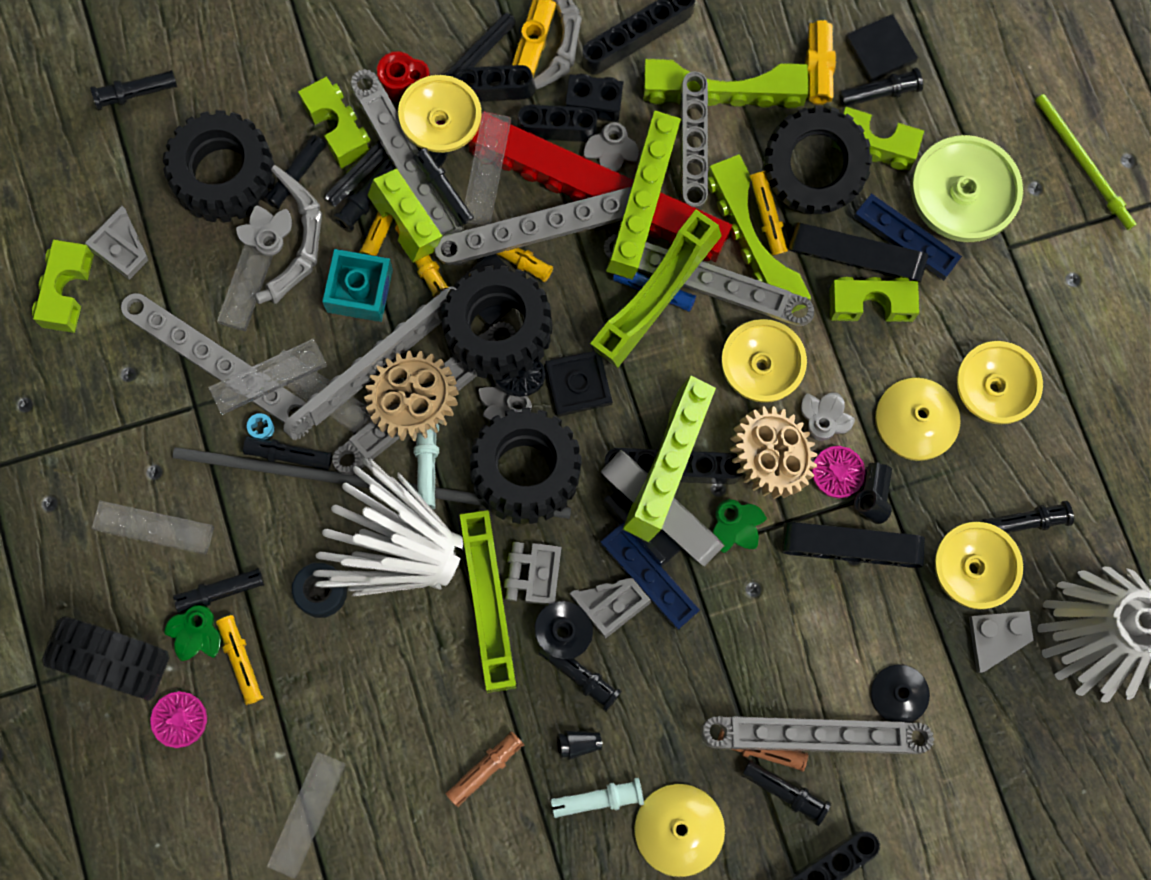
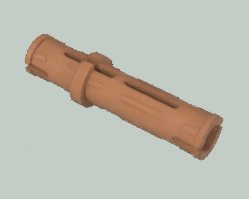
(792, 759)
(484, 769)

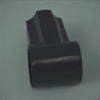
(873, 498)

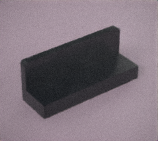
(661, 547)

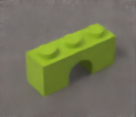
(324, 103)
(898, 150)
(394, 197)
(64, 263)
(897, 297)

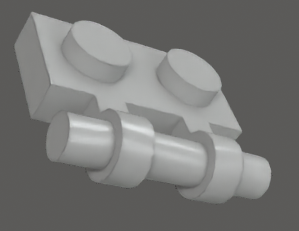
(542, 573)

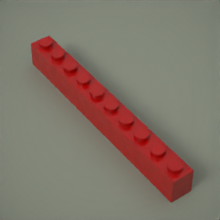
(583, 179)

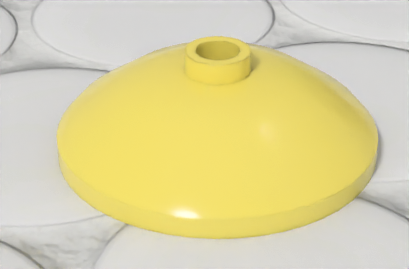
(435, 100)
(765, 343)
(1011, 371)
(906, 431)
(993, 554)
(657, 830)

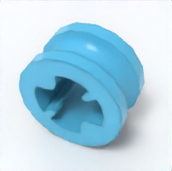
(253, 423)

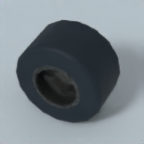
(312, 598)

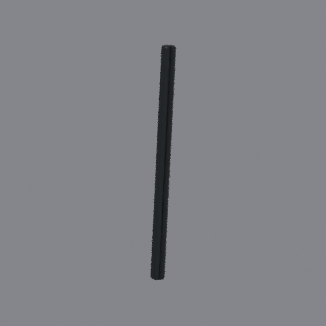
(377, 151)

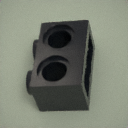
(595, 90)

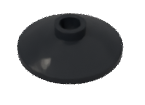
(571, 619)
(886, 698)

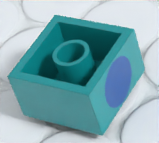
(357, 285)

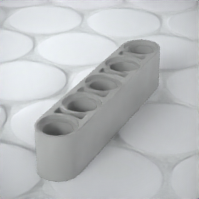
(696, 128)
(679, 522)

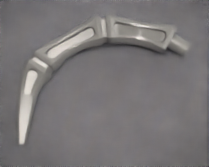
(566, 52)
(308, 251)

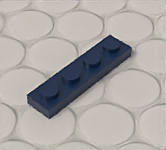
(904, 233)
(650, 577)

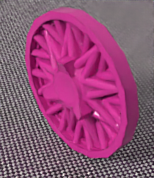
(838, 472)
(178, 719)

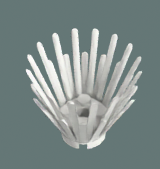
(415, 537)
(1110, 633)

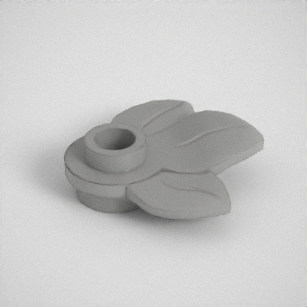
(611, 152)
(264, 228)
(499, 402)
(828, 412)

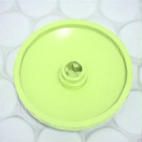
(966, 188)

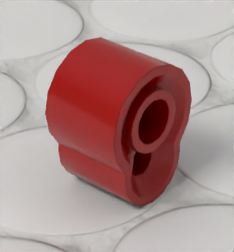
(398, 72)

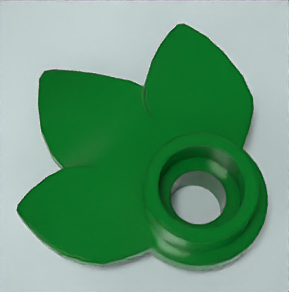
(741, 528)
(194, 637)

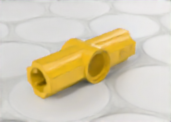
(537, 24)
(820, 62)

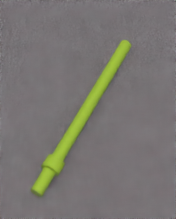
(1115, 204)

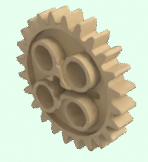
(417, 373)
(780, 449)

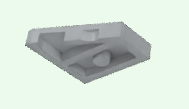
(119, 244)
(611, 604)
(998, 637)

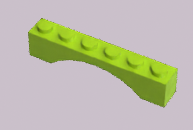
(781, 86)
(731, 184)
(643, 195)
(633, 321)
(662, 481)
(488, 601)

